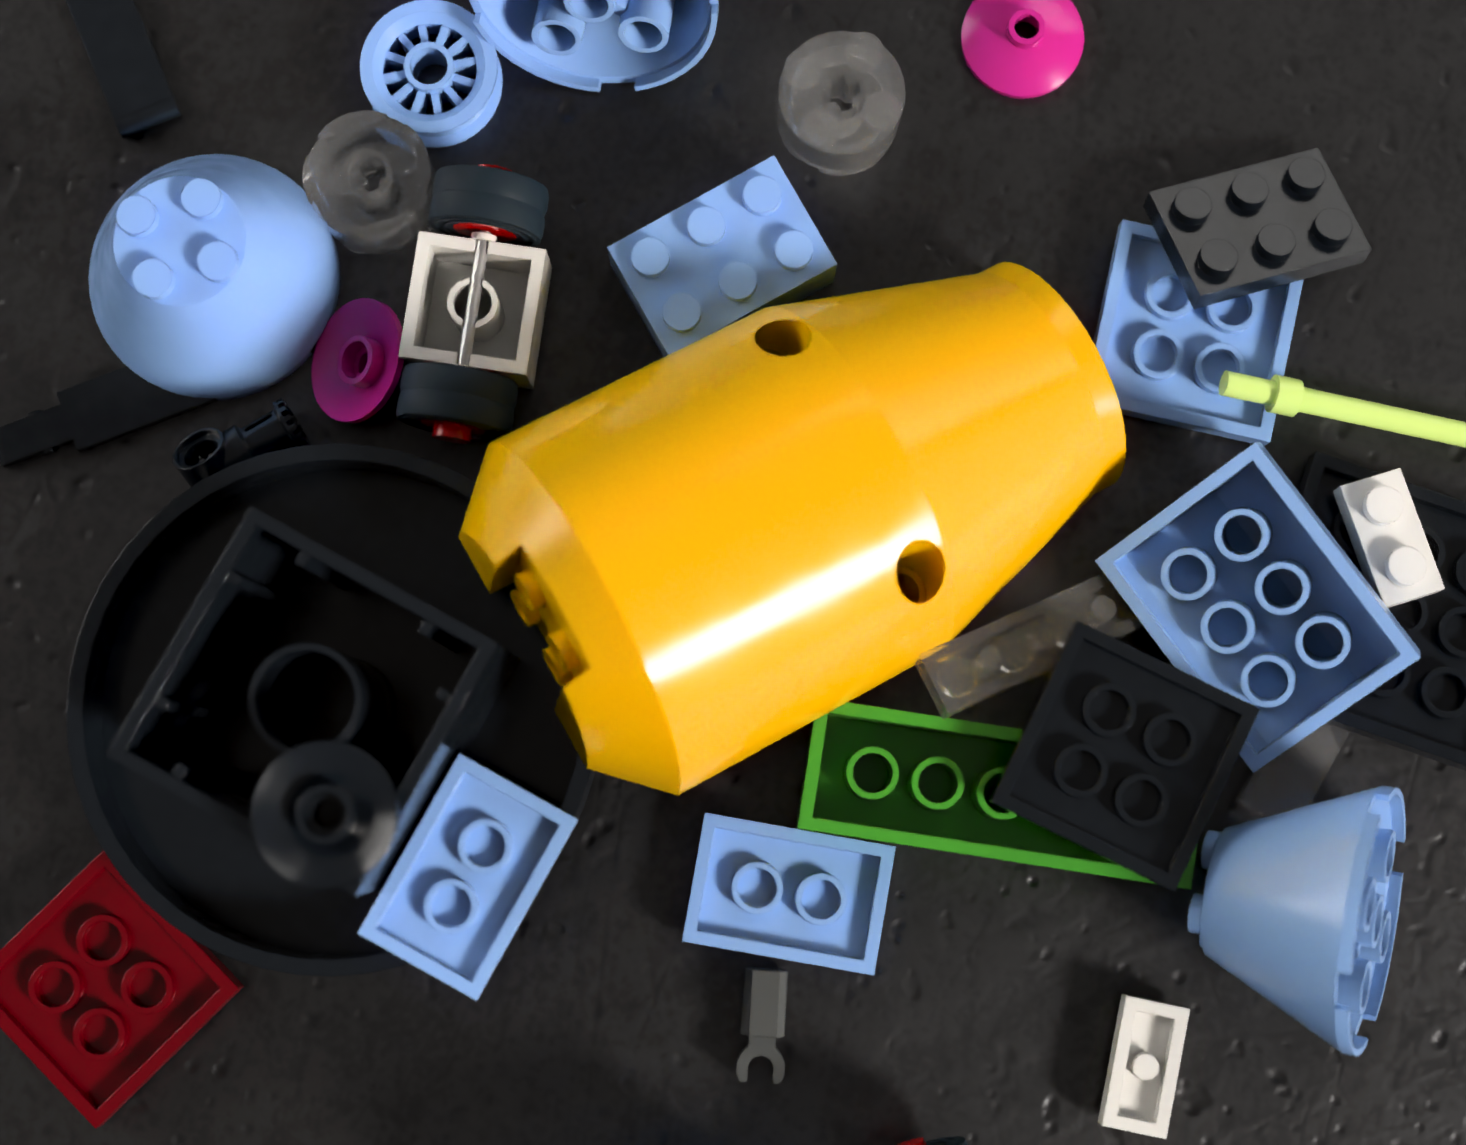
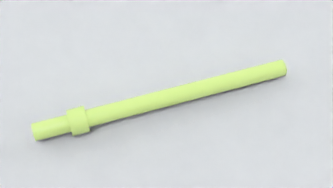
(1289, 396)

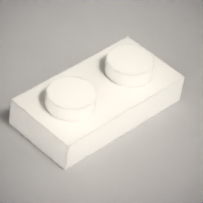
(1388, 538)
(1143, 1066)

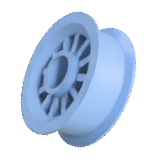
(421, 20)

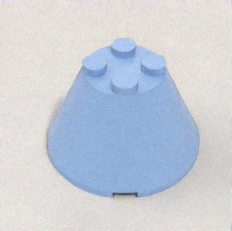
(600, 39)
(213, 277)
(1308, 908)

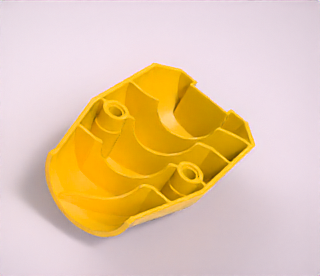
(745, 513)

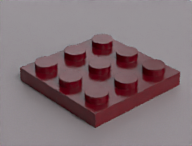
(105, 990)

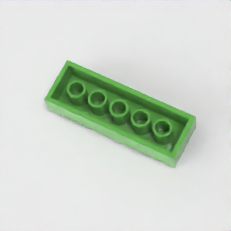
(928, 788)

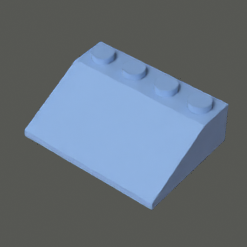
(1259, 602)

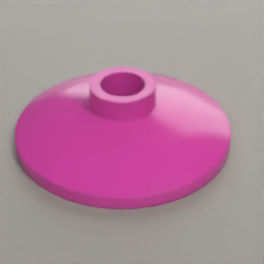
(1016, 64)
(357, 360)

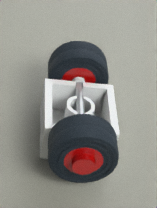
(475, 304)

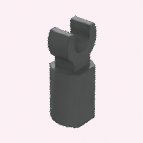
(763, 1019)

